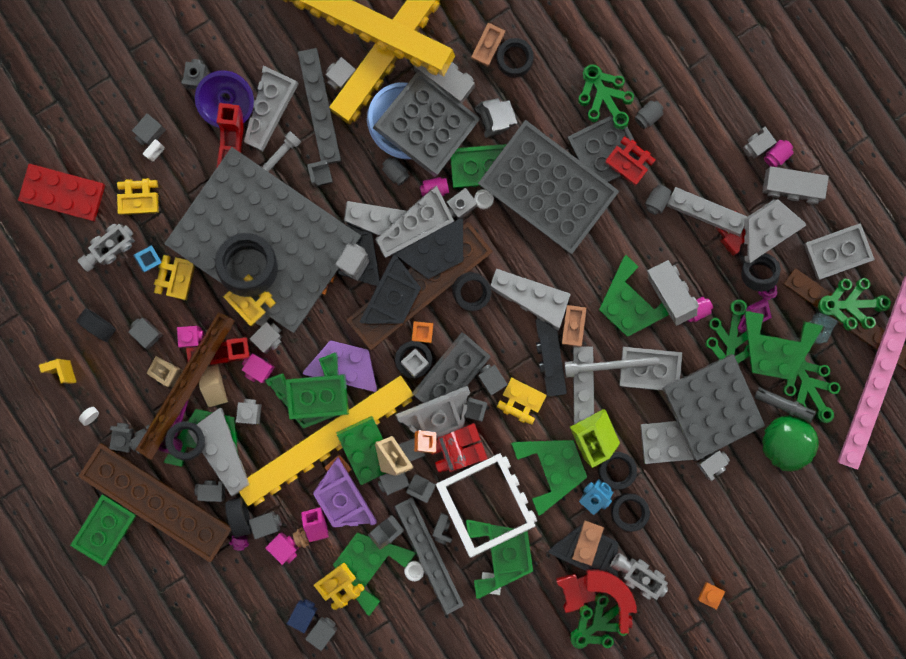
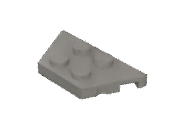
(769, 228)
(438, 415)

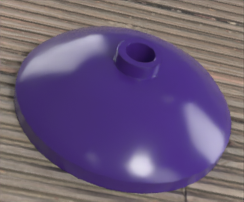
(212, 90)

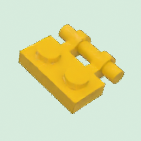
(139, 202)
(180, 277)
(247, 306)
(524, 395)
(334, 582)

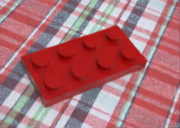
(61, 192)

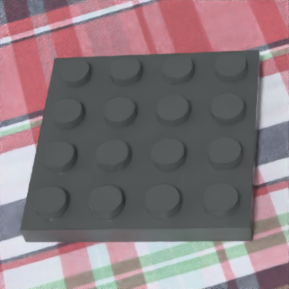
(426, 123)
(713, 407)

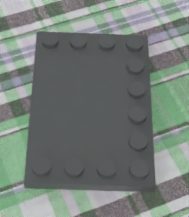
(548, 187)

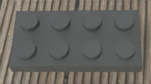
(453, 369)

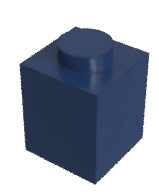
(302, 615)

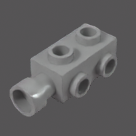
(110, 241)
(642, 577)

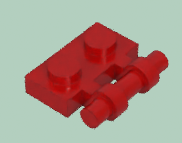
(626, 164)

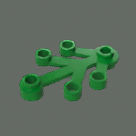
(605, 94)
(852, 304)
(731, 340)
(808, 385)
(598, 624)

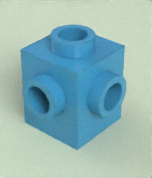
(596, 496)

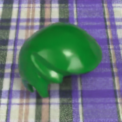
(790, 443)

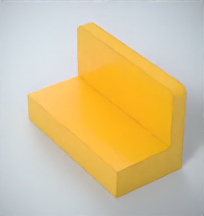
(62, 367)

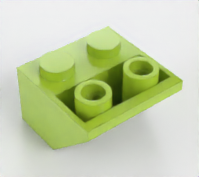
(595, 438)

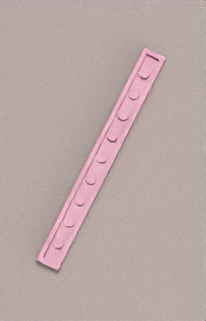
(876, 384)

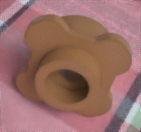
(301, 538)

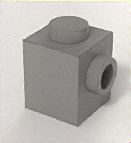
(339, 74)
(461, 204)
(267, 337)
(248, 412)

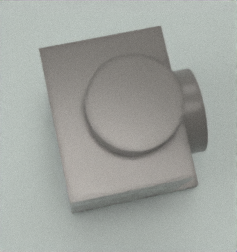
(759, 143)
(713, 464)

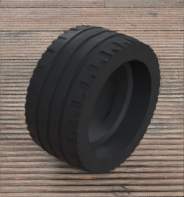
(243, 242)

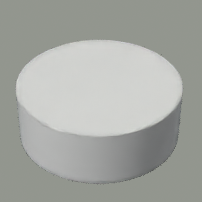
(484, 199)
(88, 416)
(414, 571)

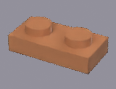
(488, 44)
(574, 326)
(587, 543)

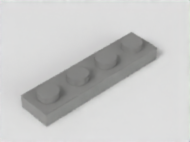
(707, 211)
(583, 385)

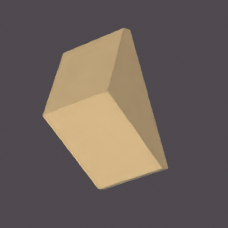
(164, 372)
(212, 386)
(391, 457)

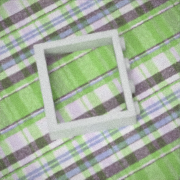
(520, 498)

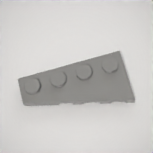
(271, 102)
(371, 217)
(419, 221)
(541, 300)
(222, 452)

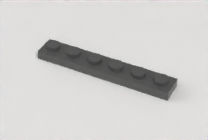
(319, 106)
(428, 556)

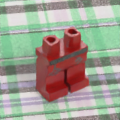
(453, 451)

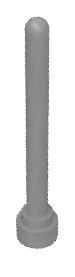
(290, 141)
(573, 369)

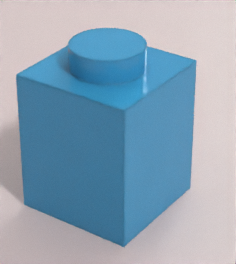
(147, 259)

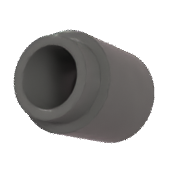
(649, 114)
(395, 171)
(658, 199)

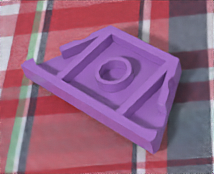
(352, 362)
(342, 499)

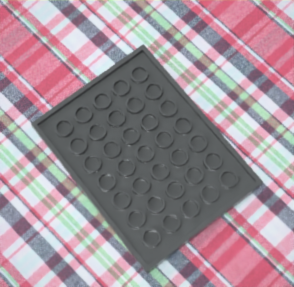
(252, 200)

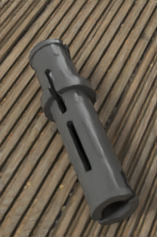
(788, 406)

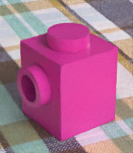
(189, 336)
(257, 368)
(314, 524)
(283, 548)

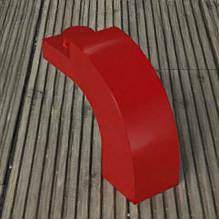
(231, 129)
(229, 351)
(606, 582)

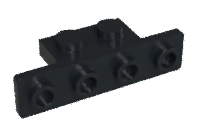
(551, 359)

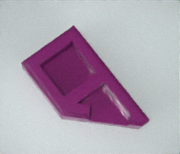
(758, 307)

